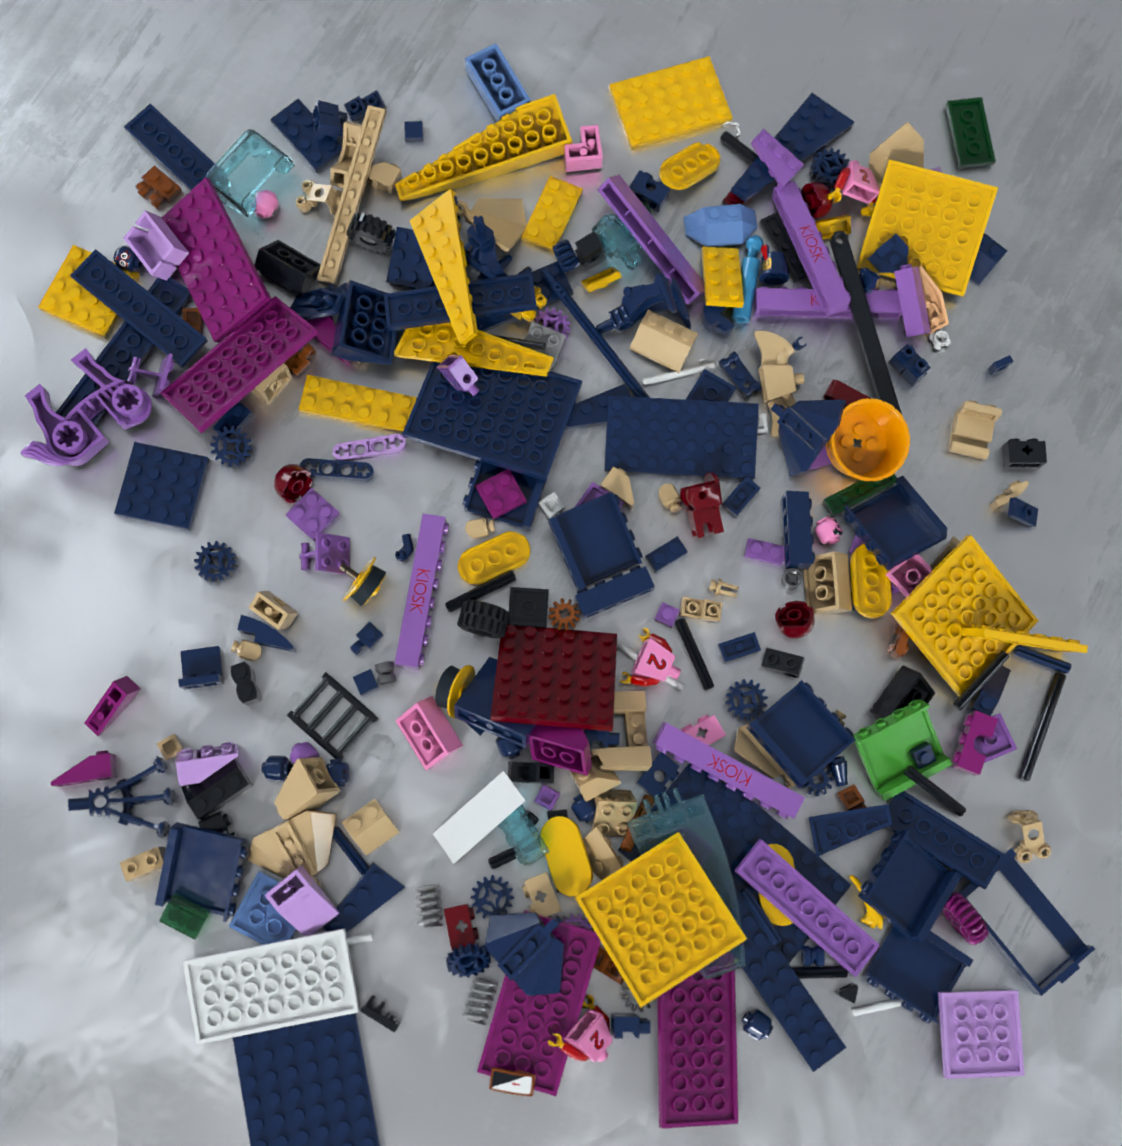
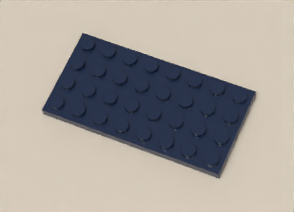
(681, 437)

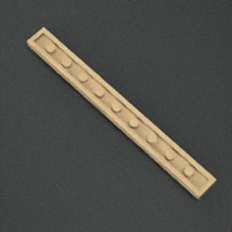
(351, 194)

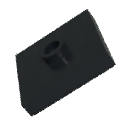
(528, 607)

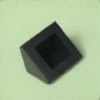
(848, 992)

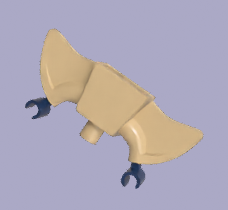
(775, 373)

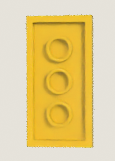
(552, 213)
(722, 277)

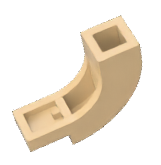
(340, 170)

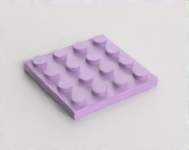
(981, 1034)

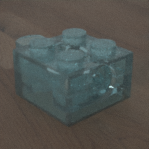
(618, 240)

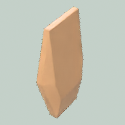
(934, 302)

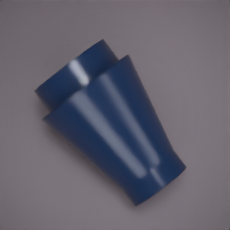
(839, 770)

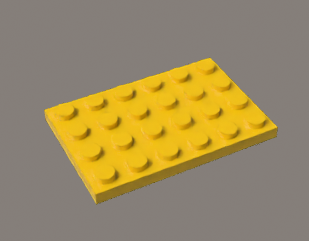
(670, 102)

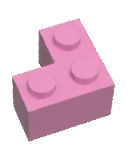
(587, 153)

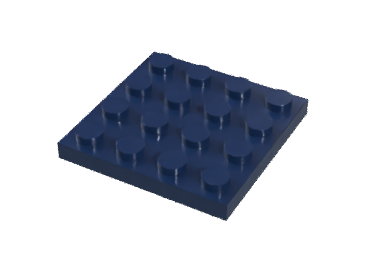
(162, 486)

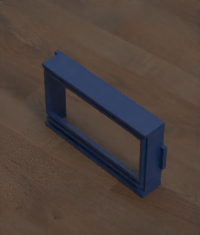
(1048, 916)

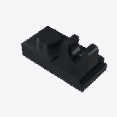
(387, 1020)

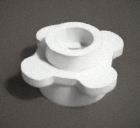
(943, 335)

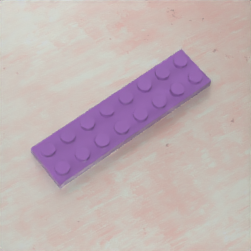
(807, 907)

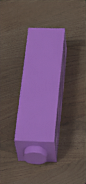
(912, 300)

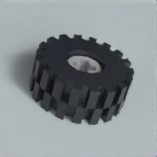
(371, 233)

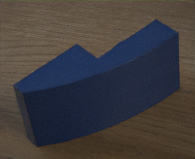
(357, 107)

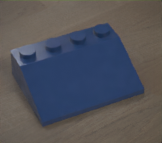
(362, 326)

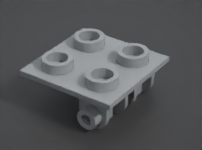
(553, 340)

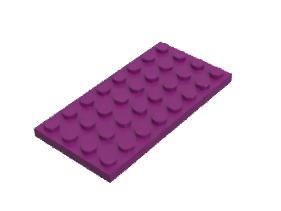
(217, 263)
(238, 363)
(527, 1022)
(698, 1053)

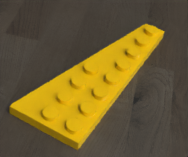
(444, 253)
(484, 351)

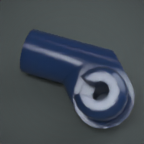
(407, 549)

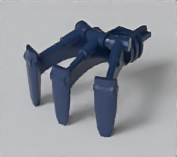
(481, 252)
(640, 298)
(128, 800)

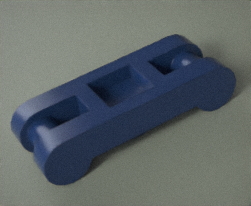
(739, 375)

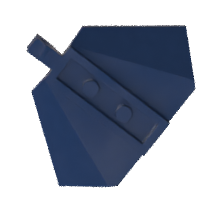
(806, 430)
(527, 951)

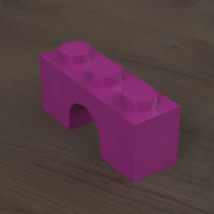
(966, 757)

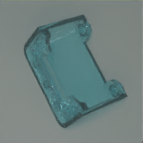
(245, 169)

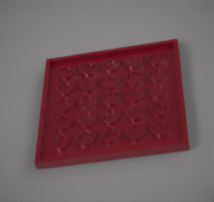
(555, 678)

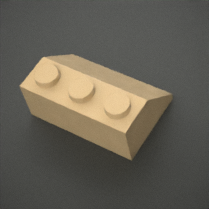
(663, 341)
(828, 584)

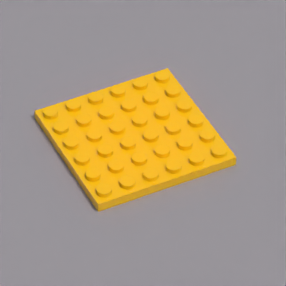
(937, 220)
(955, 595)
(660, 919)

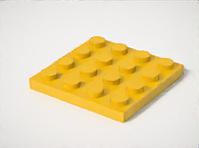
(75, 304)

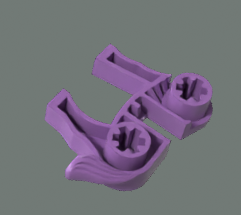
(76, 437)

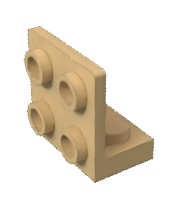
(614, 811)

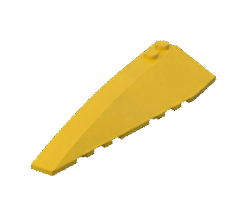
(513, 143)

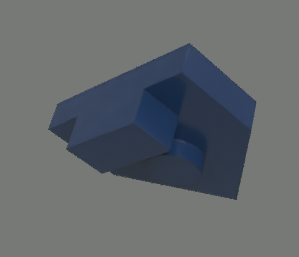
(890, 255)

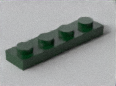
(856, 493)

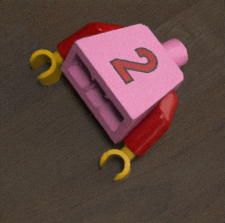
(857, 183)
(653, 662)
(588, 1037)

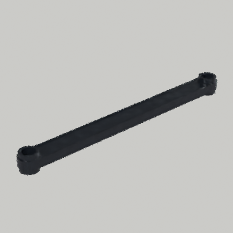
(863, 320)

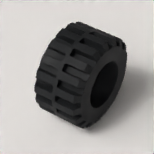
(483, 619)

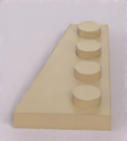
(601, 854)

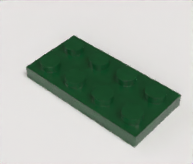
(970, 133)

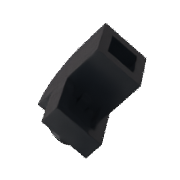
(531, 772)

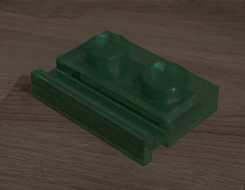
(184, 916)

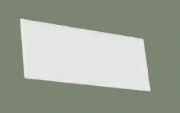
(478, 817)

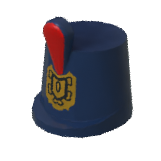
(773, 267)

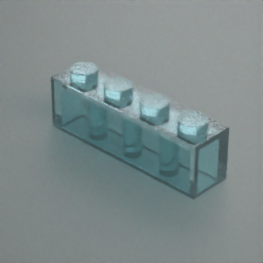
(523, 837)

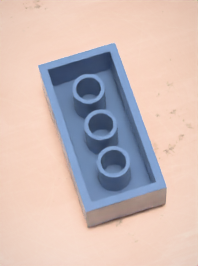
(495, 81)

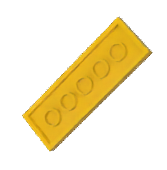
(356, 403)
(1024, 638)

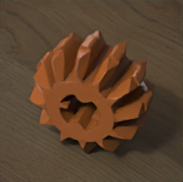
(560, 609)

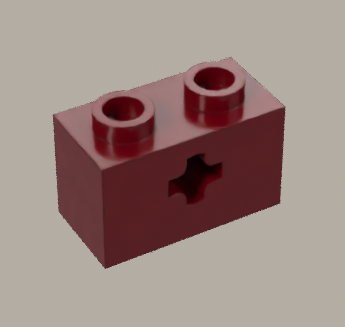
(456, 936)

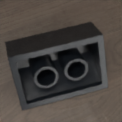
(287, 266)
(903, 689)
(216, 790)

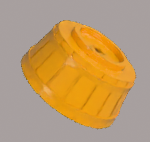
(883, 439)

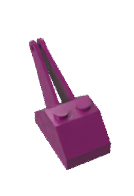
(561, 748)

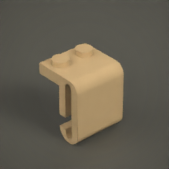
(973, 429)

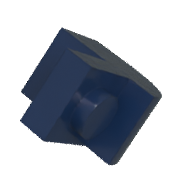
(713, 317)

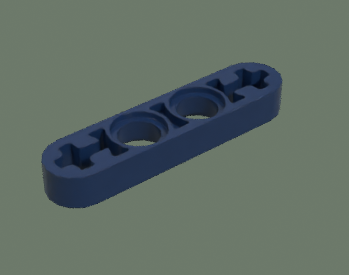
(337, 467)

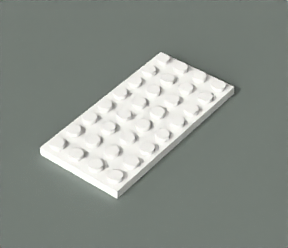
(271, 986)

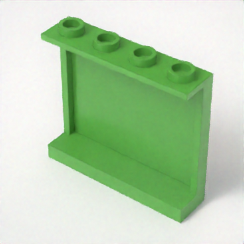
(888, 744)

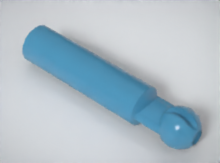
(749, 276)

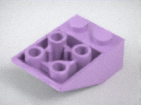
(197, 765)
(302, 902)

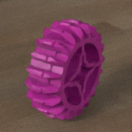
(965, 919)

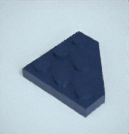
(407, 262)

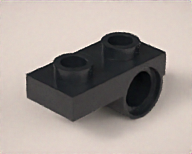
(783, 662)

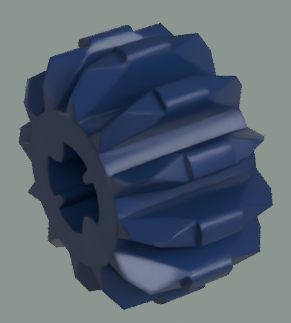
(566, 255)
(819, 787)

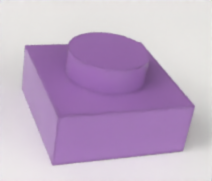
(666, 615)

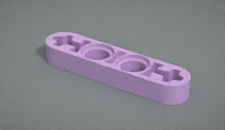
(369, 447)

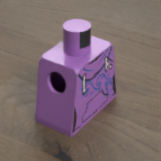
(459, 374)

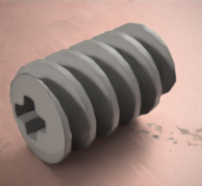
(428, 906)
(479, 1000)

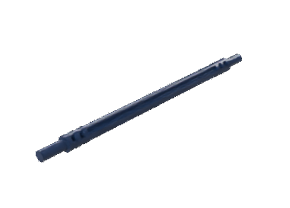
(594, 334)

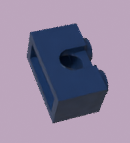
(655, 198)
(667, 767)

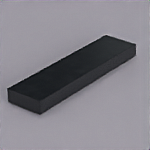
(781, 242)

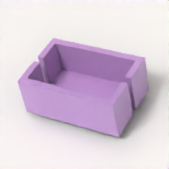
(158, 248)

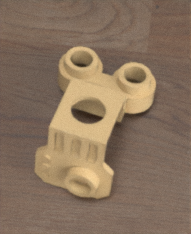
(312, 193)
(1029, 820)

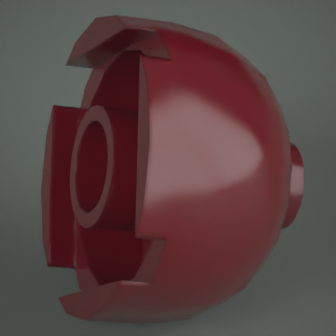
(817, 199)
(292, 482)
(795, 619)

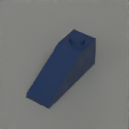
(990, 693)

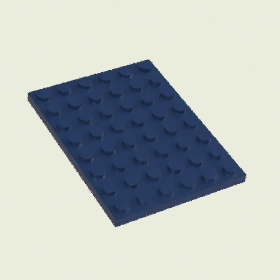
(509, 423)
(741, 826)
(307, 1085)

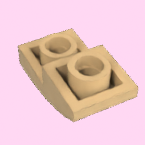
(1014, 490)
(700, 609)

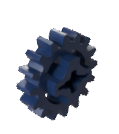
(828, 165)
(223, 452)
(221, 556)
(752, 705)
(501, 893)
(468, 960)

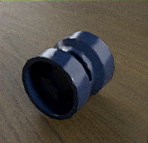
(812, 956)

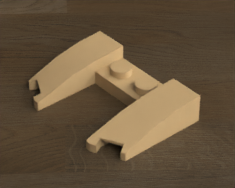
(636, 754)

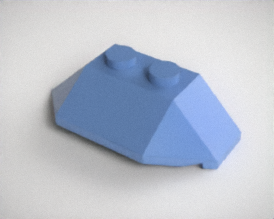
(721, 225)

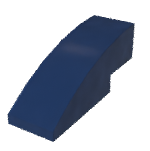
(264, 634)

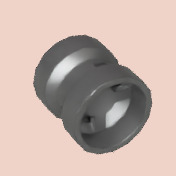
(791, 575)
(385, 673)

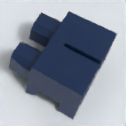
(328, 120)
(911, 363)
(603, 738)
(628, 1023)

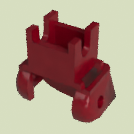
(705, 502)

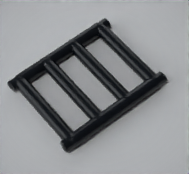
(324, 741)

